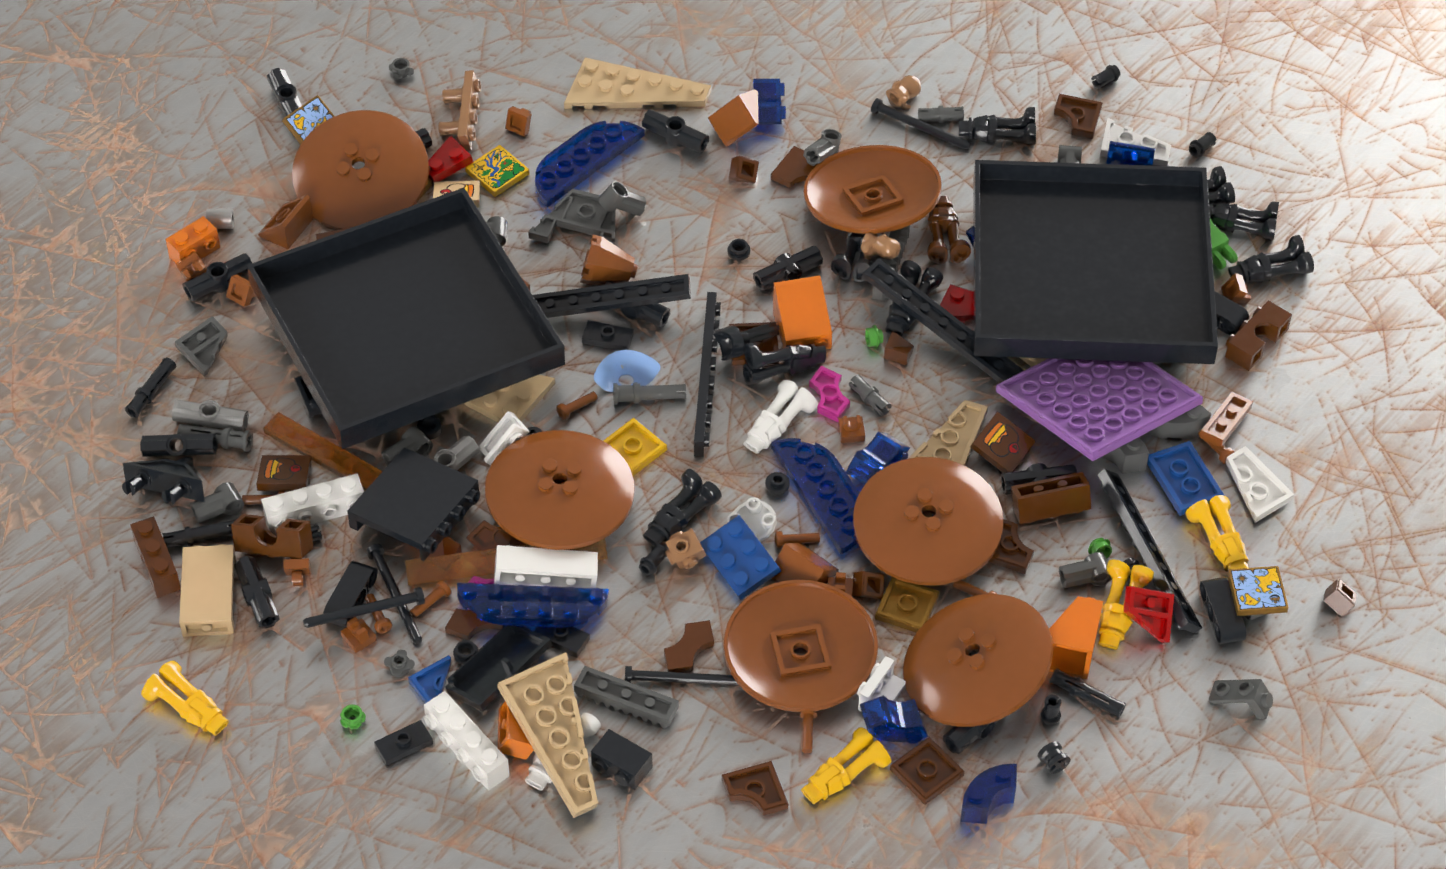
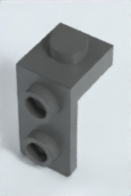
(1243, 691)

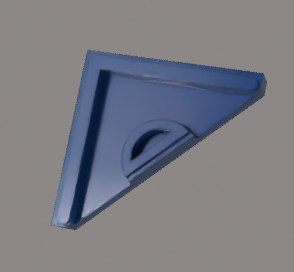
(431, 680)

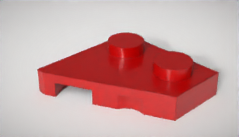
(448, 160)
(959, 303)
(1150, 610)

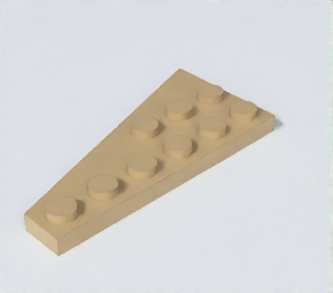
(626, 87)
(516, 398)
(955, 436)
(551, 721)

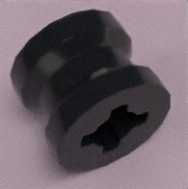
(1054, 757)

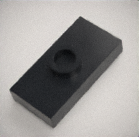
(607, 335)
(566, 638)
(403, 742)

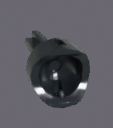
(733, 341)

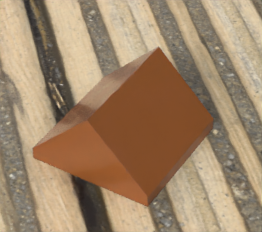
(736, 117)
(288, 222)
(801, 563)

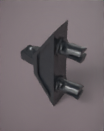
(166, 476)

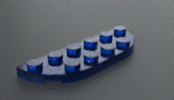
(582, 157)
(823, 487)
(532, 604)

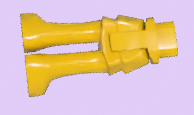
(1226, 547)
(1113, 620)
(197, 709)
(833, 777)

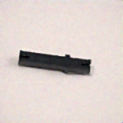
(145, 394)
(198, 534)
(1061, 678)

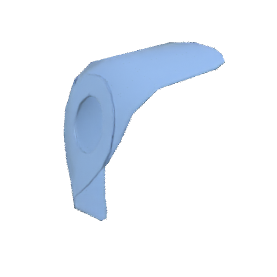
(634, 363)

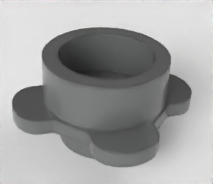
(401, 68)
(402, 669)

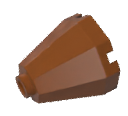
(606, 263)

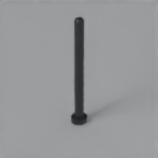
(878, 106)
(376, 553)
(416, 596)
(678, 677)

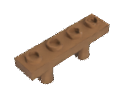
(468, 117)

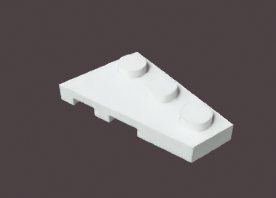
(1126, 135)
(1257, 484)

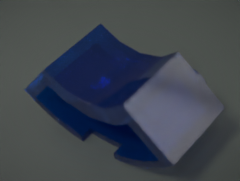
(769, 100)
(877, 455)
(894, 720)
(988, 791)

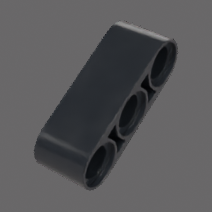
(1229, 314)
(352, 589)
(1221, 610)

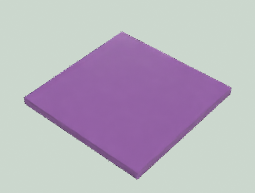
(1098, 401)

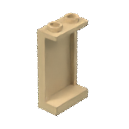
(207, 590)

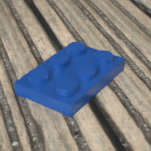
(1183, 476)
(740, 557)

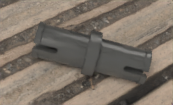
(941, 114)
(870, 395)

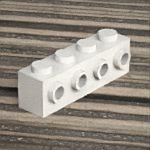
(313, 503)
(545, 567)
(466, 740)

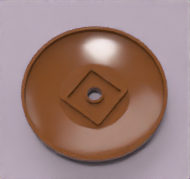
(898, 179)
(346, 196)
(554, 515)
(924, 548)
(807, 616)
(989, 684)

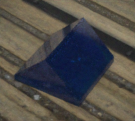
(1129, 154)

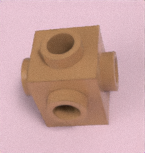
(684, 549)

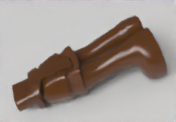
(945, 221)

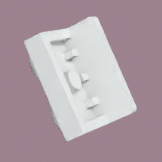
(503, 434)
(881, 683)

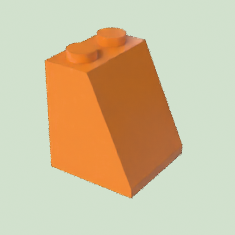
(802, 312)
(1075, 637)

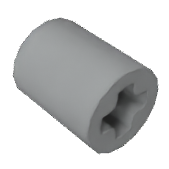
(221, 217)

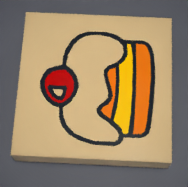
(471, 187)

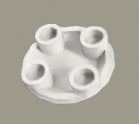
(758, 516)

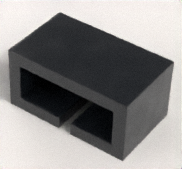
(621, 758)

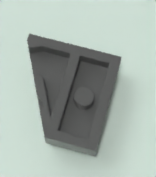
(203, 344)

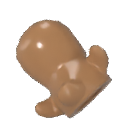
(902, 91)
(883, 246)

